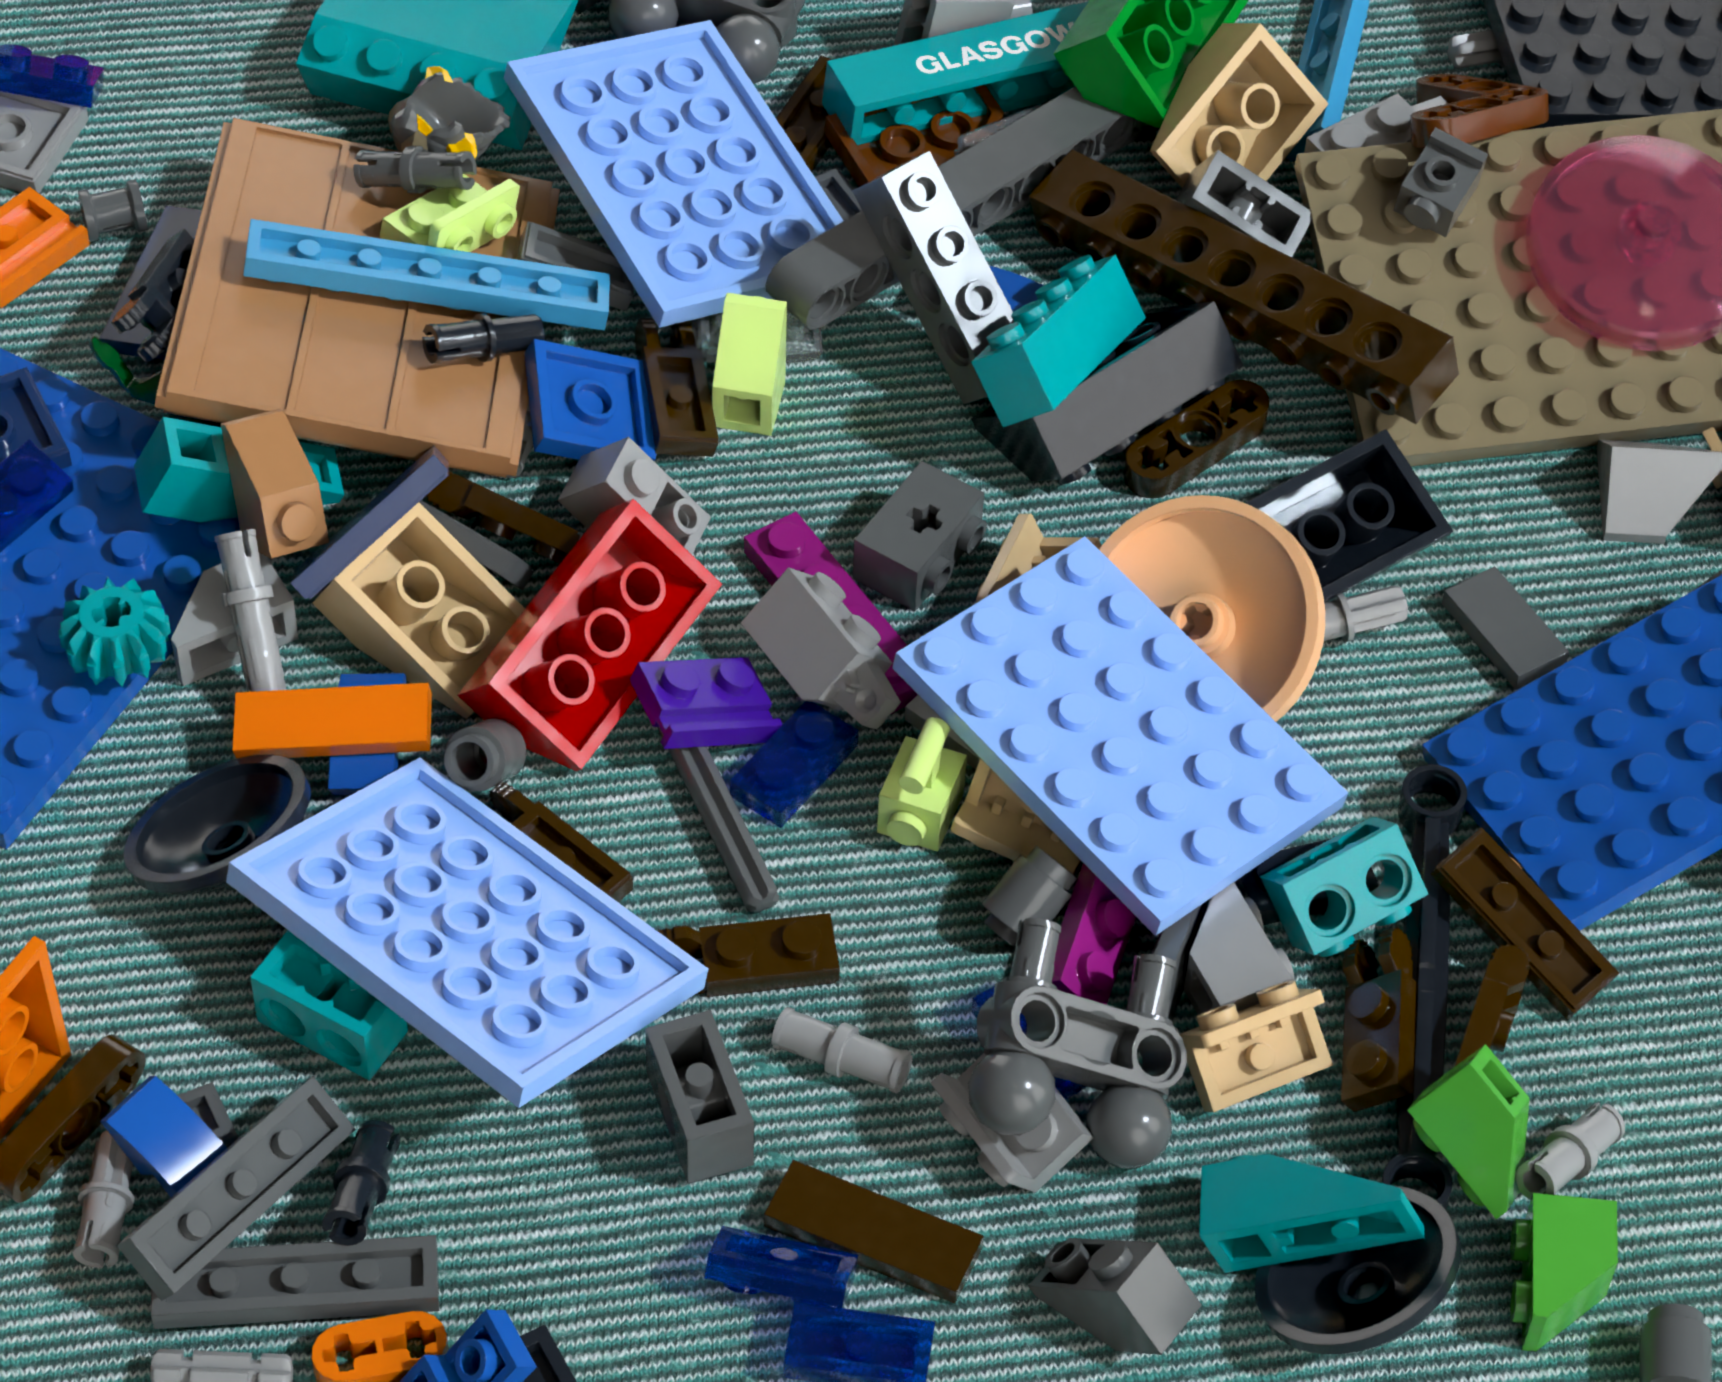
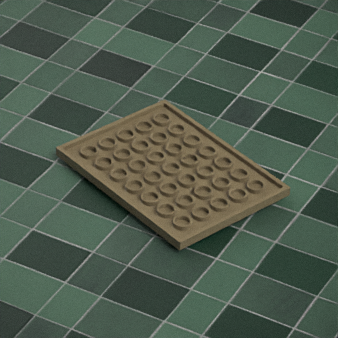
(1522, 366)

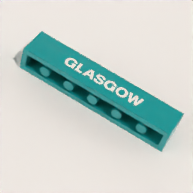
(1006, 56)

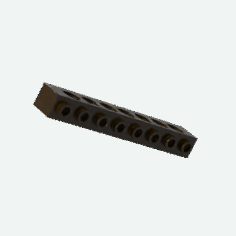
(1257, 289)

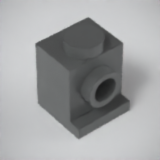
(1440, 183)

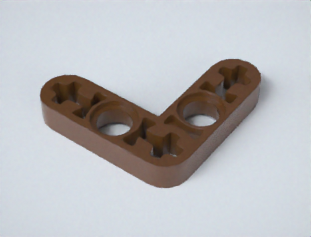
(1476, 108)

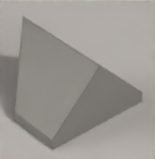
(1650, 487)

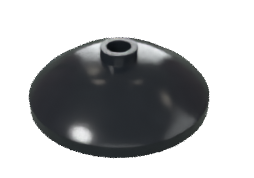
(212, 819)
(1365, 1294)

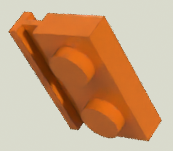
(34, 242)

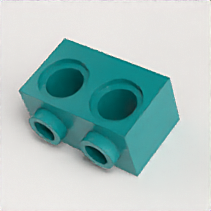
(1341, 871)
(324, 1008)

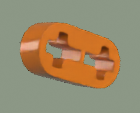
(377, 1347)

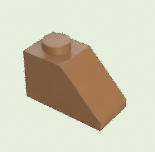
(274, 484)

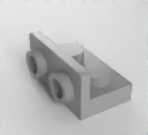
(1014, 1159)

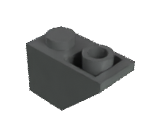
(1117, 1292)

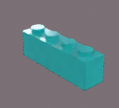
(1057, 338)

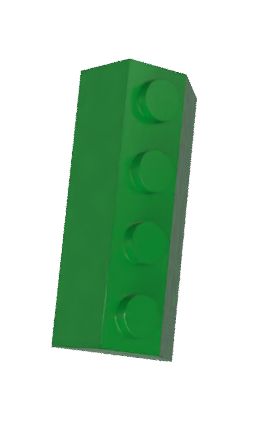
(1138, 50)

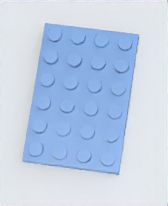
(675, 164)
(1120, 733)
(468, 929)

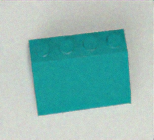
(381, 49)

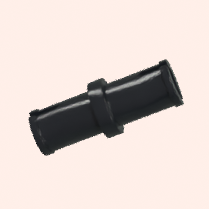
(361, 1183)

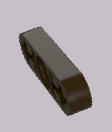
(1189, 461)
(68, 1116)

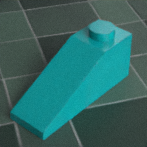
(188, 474)
(1287, 1211)

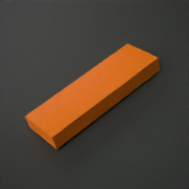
(333, 721)

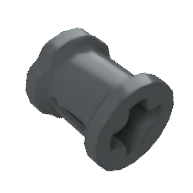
(112, 210)

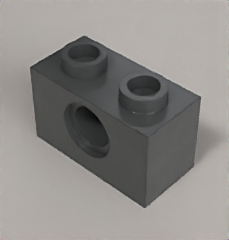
(699, 1096)

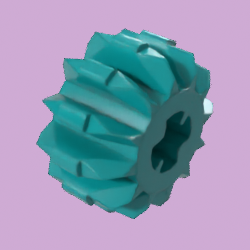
(114, 631)

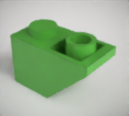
(1479, 1125)
(1566, 1263)

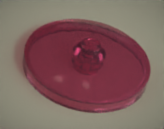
(1632, 242)

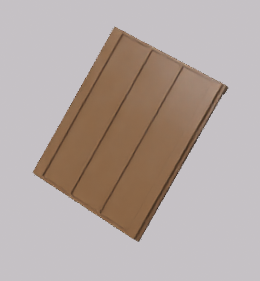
(334, 361)

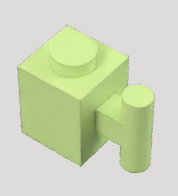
(922, 789)

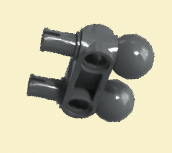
(749, 27)
(1080, 1044)

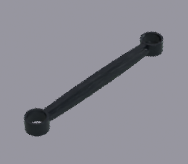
(1429, 937)

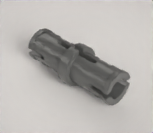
(415, 169)

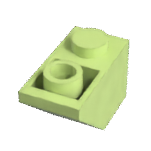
(750, 364)

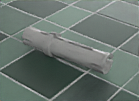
(250, 610)

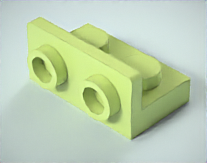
(455, 217)

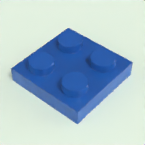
(585, 400)

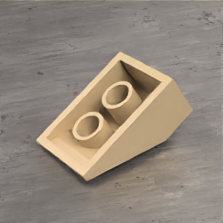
(1238, 100)
(421, 606)

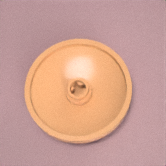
(1232, 588)

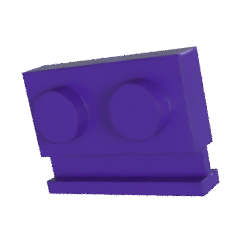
(705, 702)

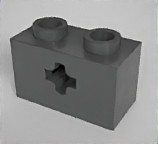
(1245, 203)
(919, 536)

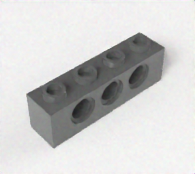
(937, 265)

